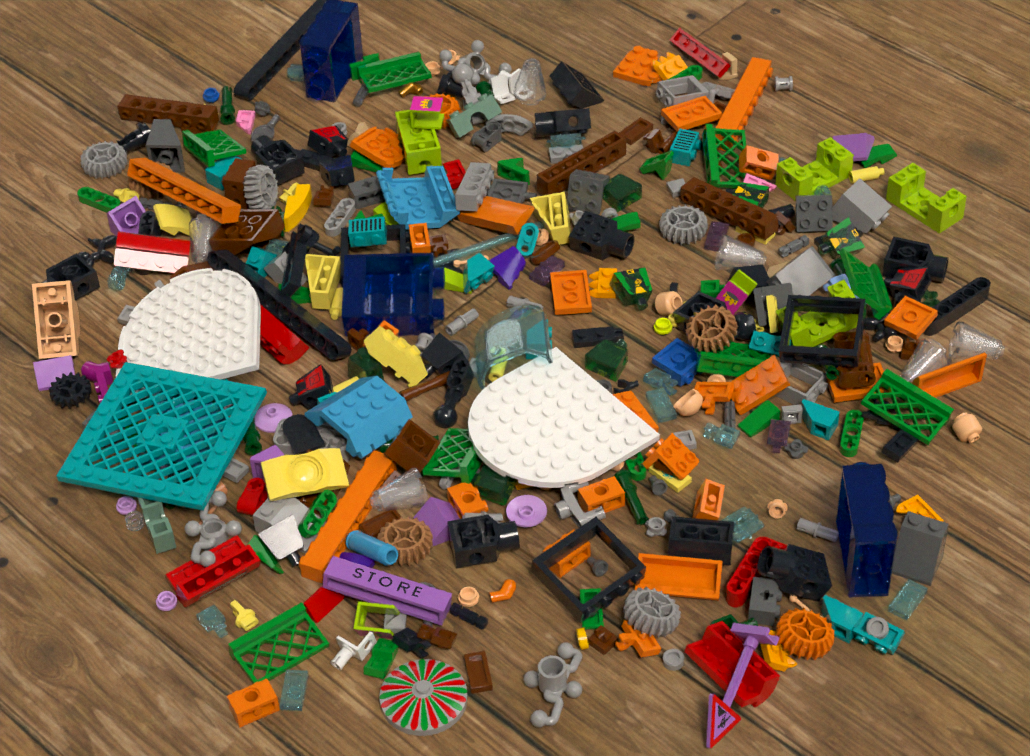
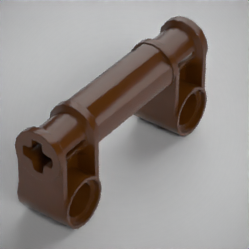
(855, 376)

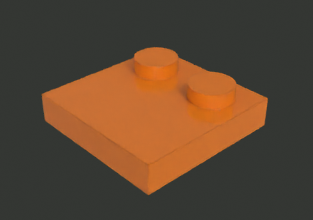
(910, 317)

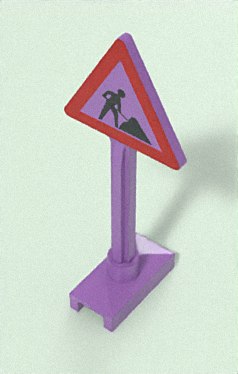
(720, 715)

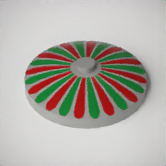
(423, 697)

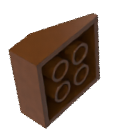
(251, 228)

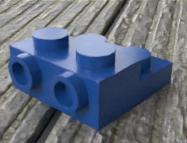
(678, 361)

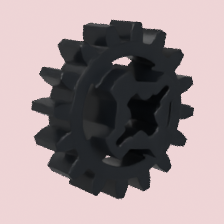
(70, 390)

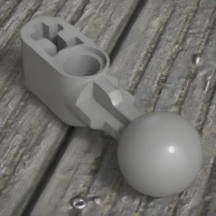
(462, 75)

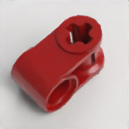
(252, 496)

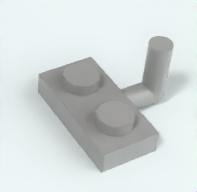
(714, 89)
(559, 153)

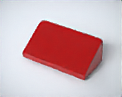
(321, 603)

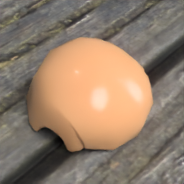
(689, 403)

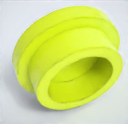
(663, 326)

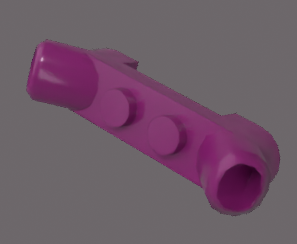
(100, 375)

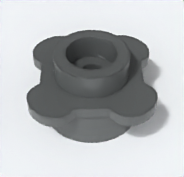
(262, 108)
(796, 449)

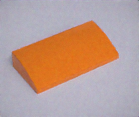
(498, 215)
(952, 376)
(682, 576)

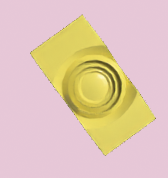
(304, 473)

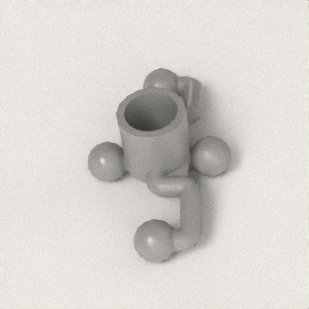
(480, 65)
(212, 531)
(552, 681)

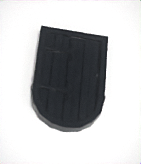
(302, 434)

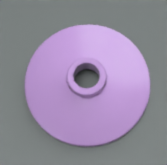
(270, 415)
(526, 510)

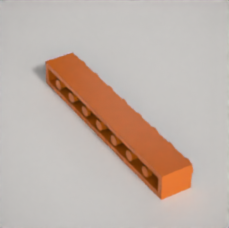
(745, 97)
(184, 190)
(346, 517)

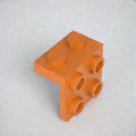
(673, 455)

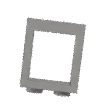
(689, 84)
(807, 374)

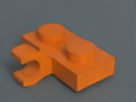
(714, 392)
(642, 643)

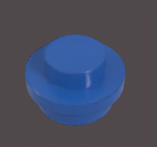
(211, 95)

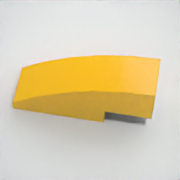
(297, 206)

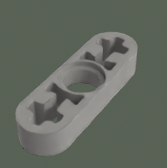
(347, 203)

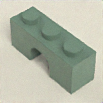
(460, 121)
(157, 525)

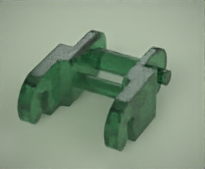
(930, 297)

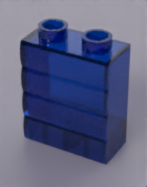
(329, 48)
(393, 290)
(866, 529)

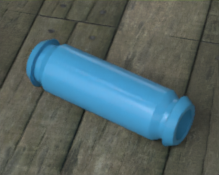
(372, 547)

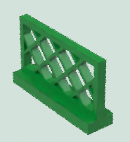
(387, 69)
(211, 146)
(713, 157)
(867, 284)
(727, 364)
(914, 398)
(466, 466)
(272, 629)

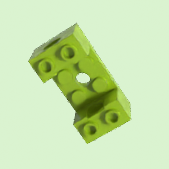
(419, 145)
(828, 169)
(908, 193)
(806, 328)

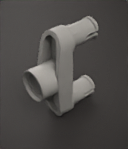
(570, 508)

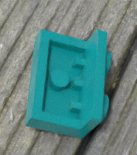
(765, 343)
(886, 645)

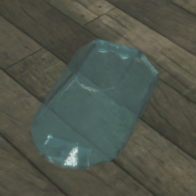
(510, 335)

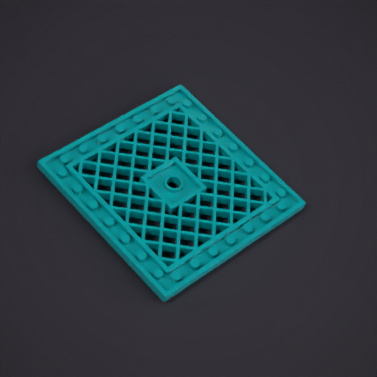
(191, 494)

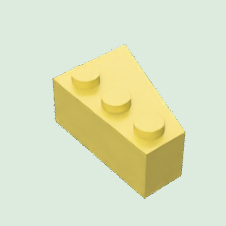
(554, 214)
(323, 279)
(397, 354)

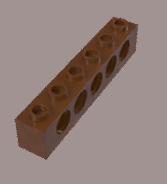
(180, 113)
(589, 159)
(729, 208)

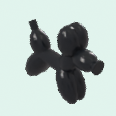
(105, 256)
(882, 331)

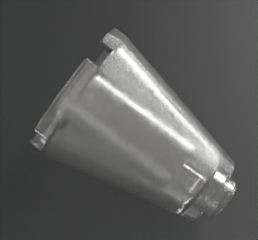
(530, 83)
(200, 232)
(737, 254)
(972, 342)
(926, 358)
(400, 493)

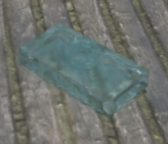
(661, 405)
(907, 599)
(294, 690)

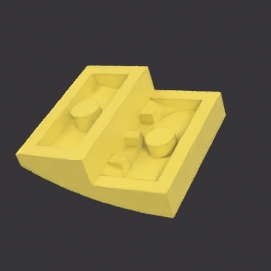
(172, 218)

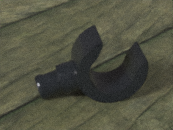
(626, 385)

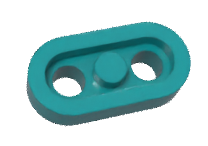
(526, 241)

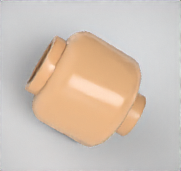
(667, 302)
(967, 427)

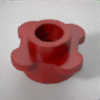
(117, 359)

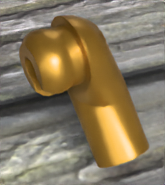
(411, 88)

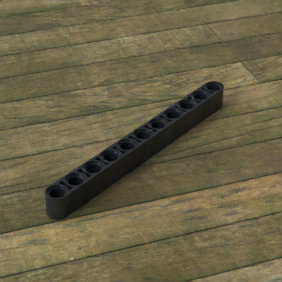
(276, 56)
(284, 307)

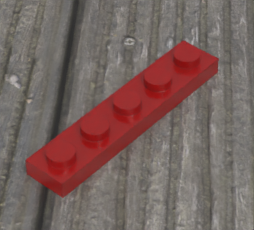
(700, 52)

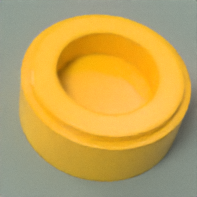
(582, 638)

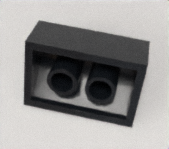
(575, 86)
(701, 539)

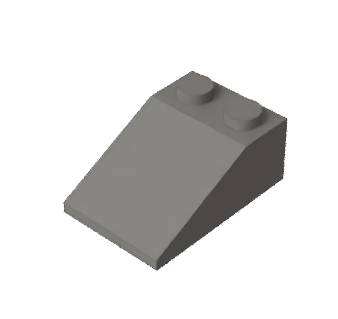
(275, 511)

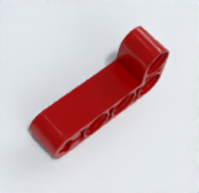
(741, 582)

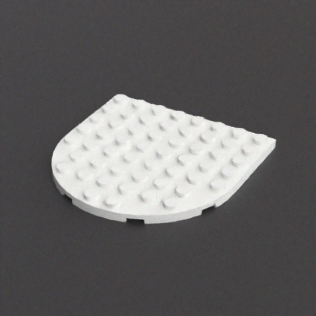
(196, 326)
(553, 425)

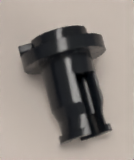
(449, 86)
(136, 138)

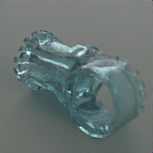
(118, 274)

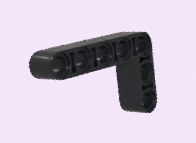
(954, 305)

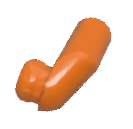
(505, 592)

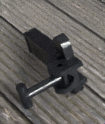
(296, 250)

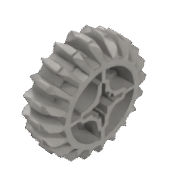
(104, 159)
(260, 187)
(683, 224)
(651, 612)

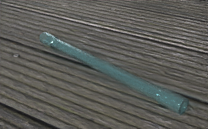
(478, 247)

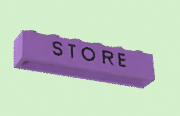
(385, 588)

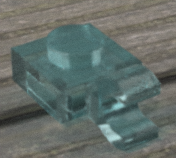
(659, 379)
(724, 435)
(214, 620)

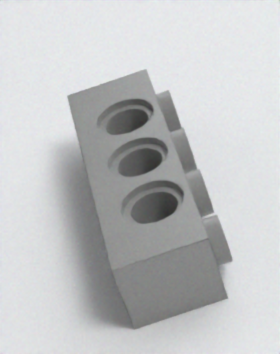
(474, 186)

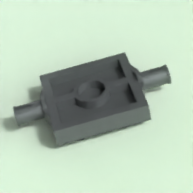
(510, 190)

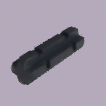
(468, 615)

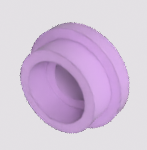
(126, 505)
(166, 601)

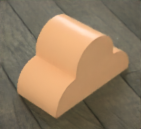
(56, 319)

